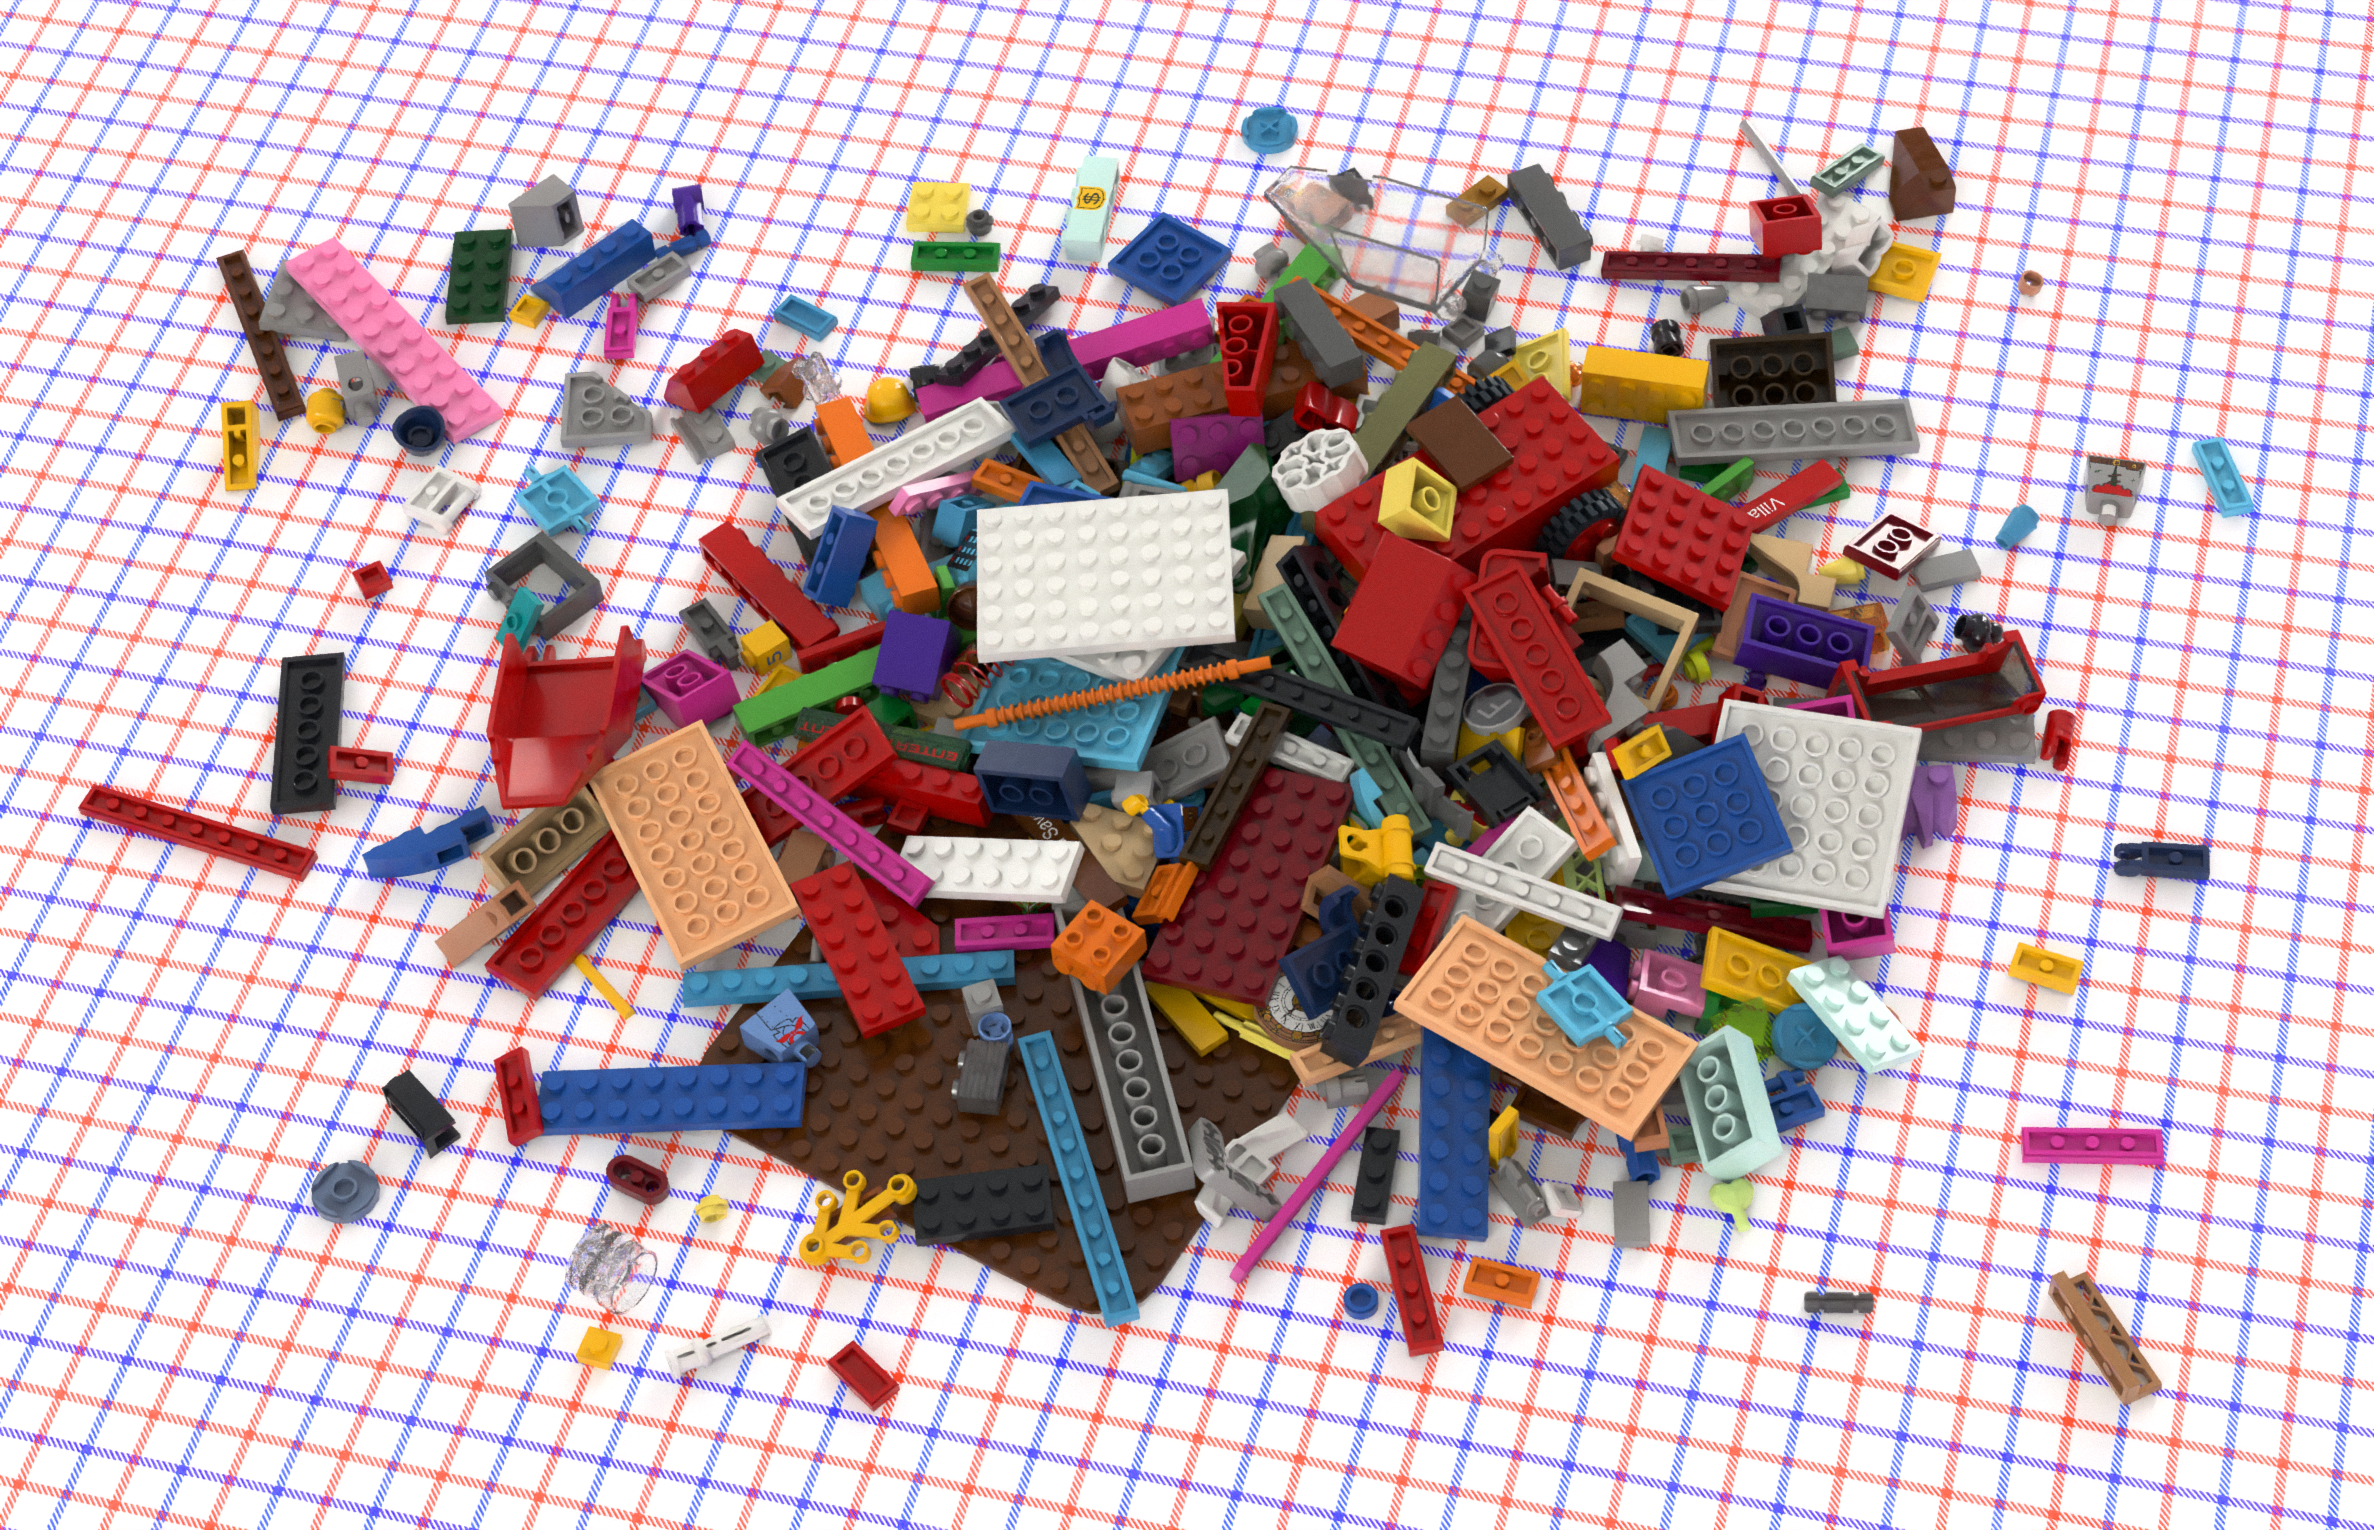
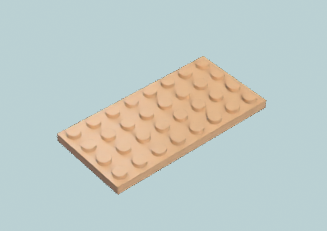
(693, 845)
(1483, 998)

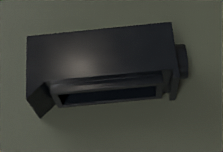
(421, 1112)

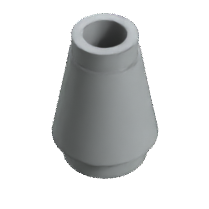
(1701, 297)

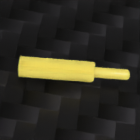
(1253, 1033)

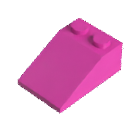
(691, 689)

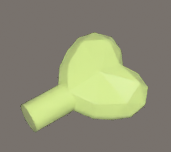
(1734, 1199)

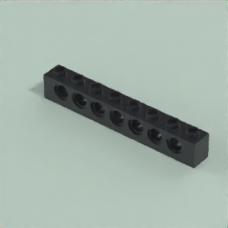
(1323, 602)

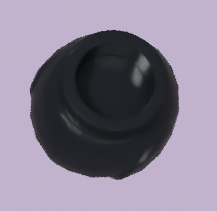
(1976, 631)

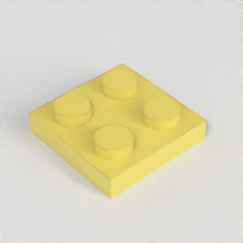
(938, 207)

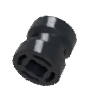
(1667, 338)

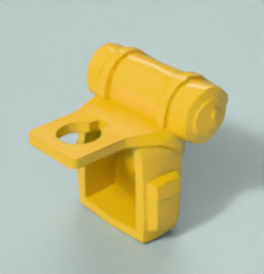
(1378, 851)

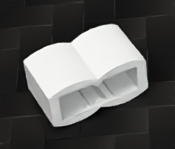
(1863, 249)

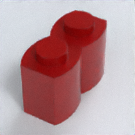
(1318, 409)

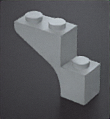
(1620, 674)
(1124, 784)

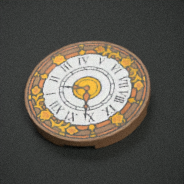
(1287, 1021)

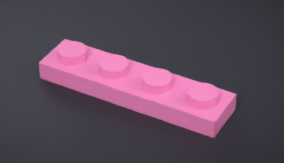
(930, 493)

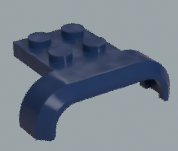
(1059, 399)
(1317, 966)

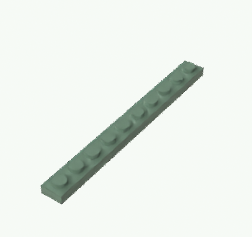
(1317, 665)

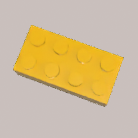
(1641, 384)

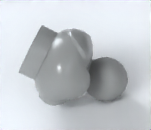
(1270, 260)
(768, 425)

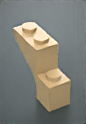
(1790, 565)

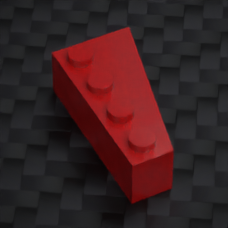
(1247, 349)

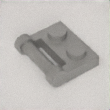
(1911, 625)

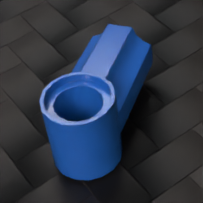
(1640, 1165)

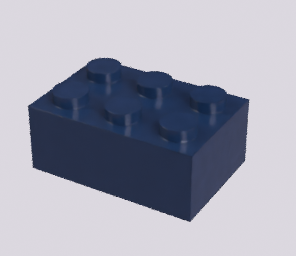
(1033, 780)

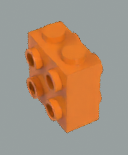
(1098, 947)

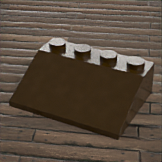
(1771, 370)

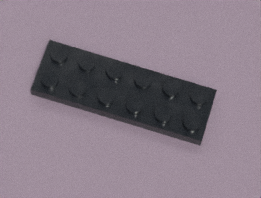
(792, 464)
(305, 728)

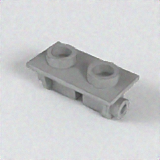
(1519, 1192)

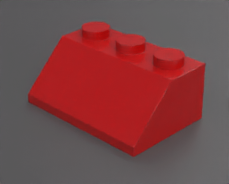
(714, 371)

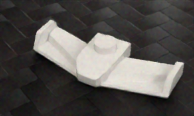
(1251, 1157)

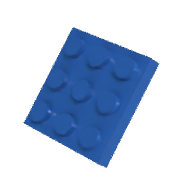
(1169, 260)

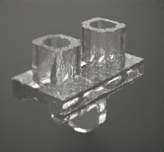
(820, 383)

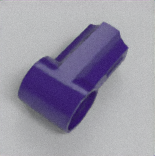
(688, 207)

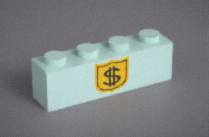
(1091, 208)

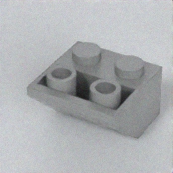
(546, 214)

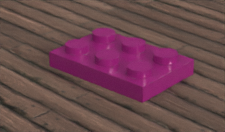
(1211, 442)

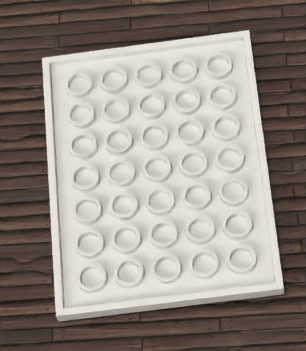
(1104, 576)

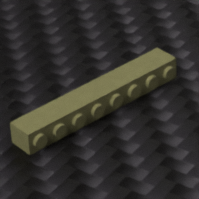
(1409, 397)

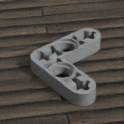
(1212, 1169)

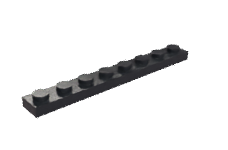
(1310, 698)

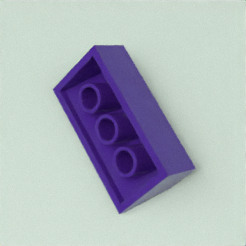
(1799, 641)

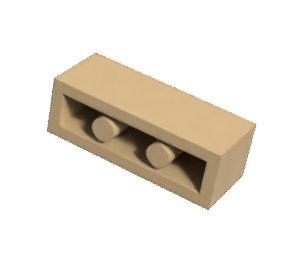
(1268, 578)

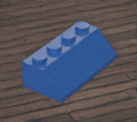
(596, 268)

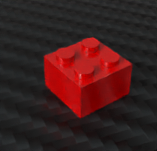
(1785, 226)

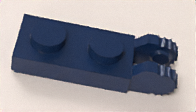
(2162, 860)

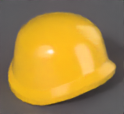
(888, 401)

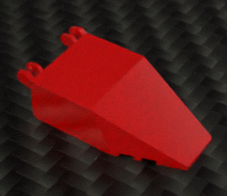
(560, 719)

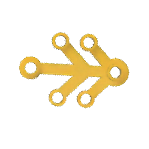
(853, 1222)

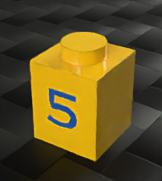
(765, 648)

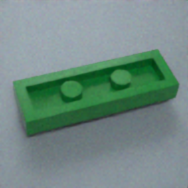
(956, 256)

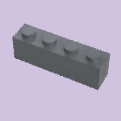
(1549, 216)
(1318, 333)

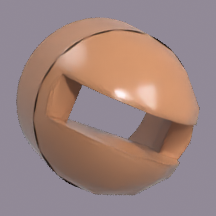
(2035, 286)

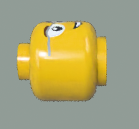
(325, 411)

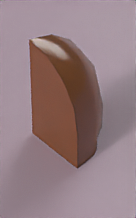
(784, 386)

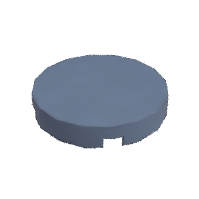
(345, 1192)

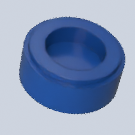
(1360, 1301)

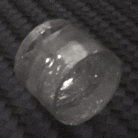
(611, 1269)

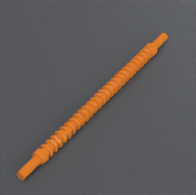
(993, 717)

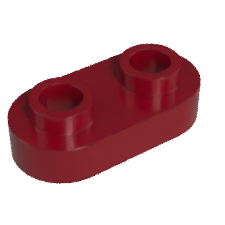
(641, 1179)

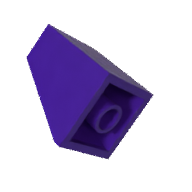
(915, 656)

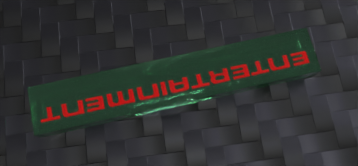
(908, 743)

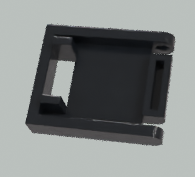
(1498, 791)

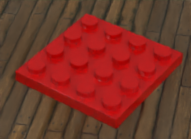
(1683, 538)

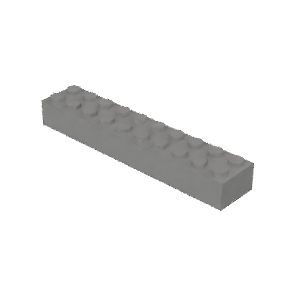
(1132, 1081)

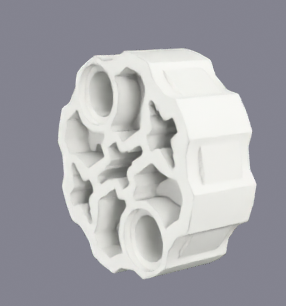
(1319, 469)

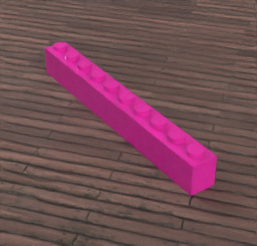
(1134, 341)

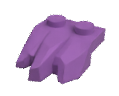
(1931, 804)

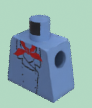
(783, 1032)

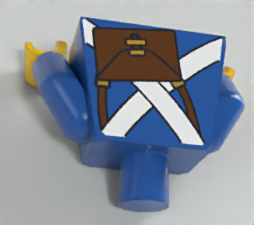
(1169, 823)

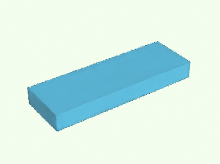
(2222, 477)

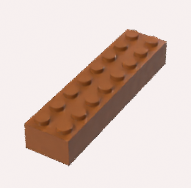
(1200, 391)

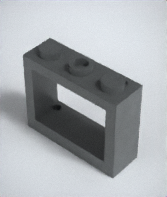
(528, 557)

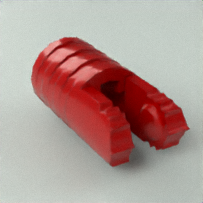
(2058, 738)
(866, 811)

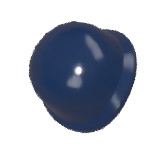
(419, 430)

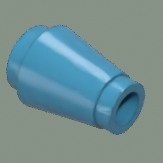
(2017, 526)

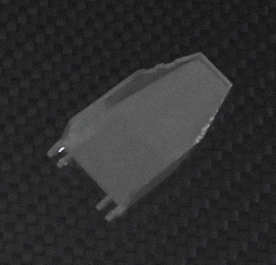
(1389, 235)

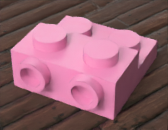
(1664, 984)

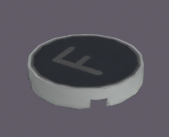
(1494, 709)

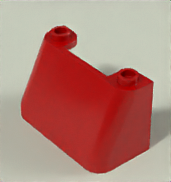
(1480, 651)

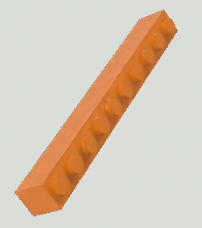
(894, 541)

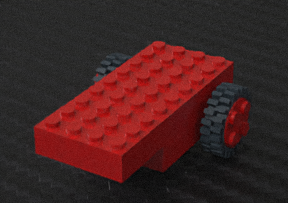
(1540, 503)

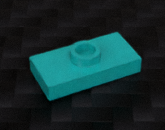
(521, 617)

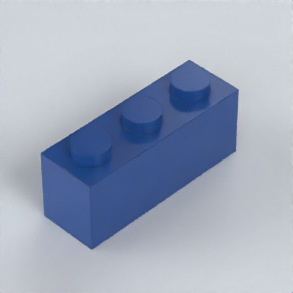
(840, 556)

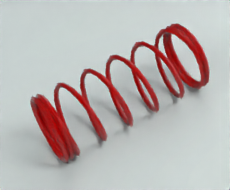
(956, 680)

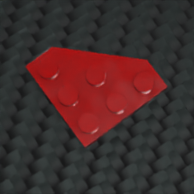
(906, 927)

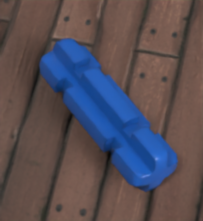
(686, 244)

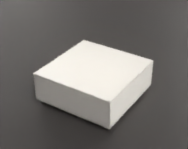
(1560, 1200)

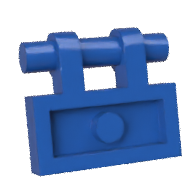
(1795, 1104)

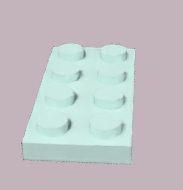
(1854, 1014)

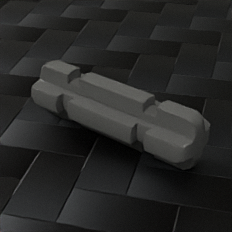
(1838, 1302)

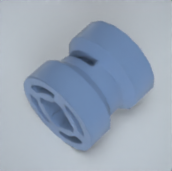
(996, 1027)

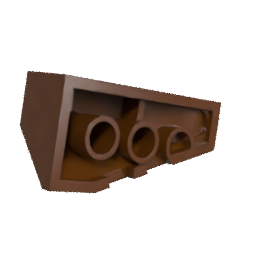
(1919, 177)

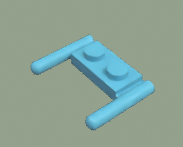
(1153, 471)

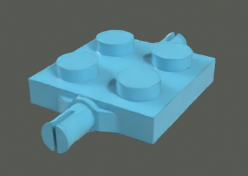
(557, 500)
(1584, 1005)

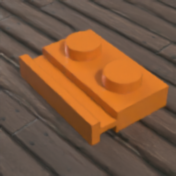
(1165, 893)

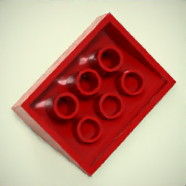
(1403, 612)

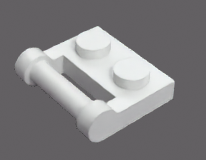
(435, 493)

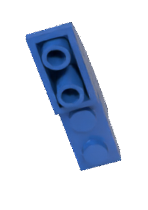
(420, 853)

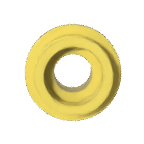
(712, 1209)

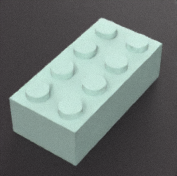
(1729, 1106)

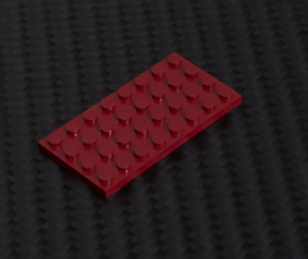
(1251, 900)

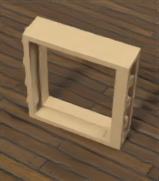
(1646, 607)

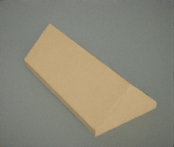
(544, 843)

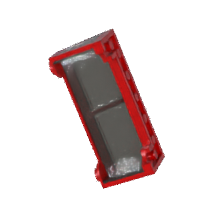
(1948, 690)

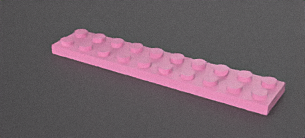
(393, 338)

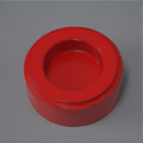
(848, 705)

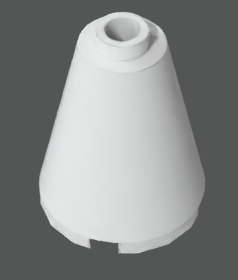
(1117, 374)

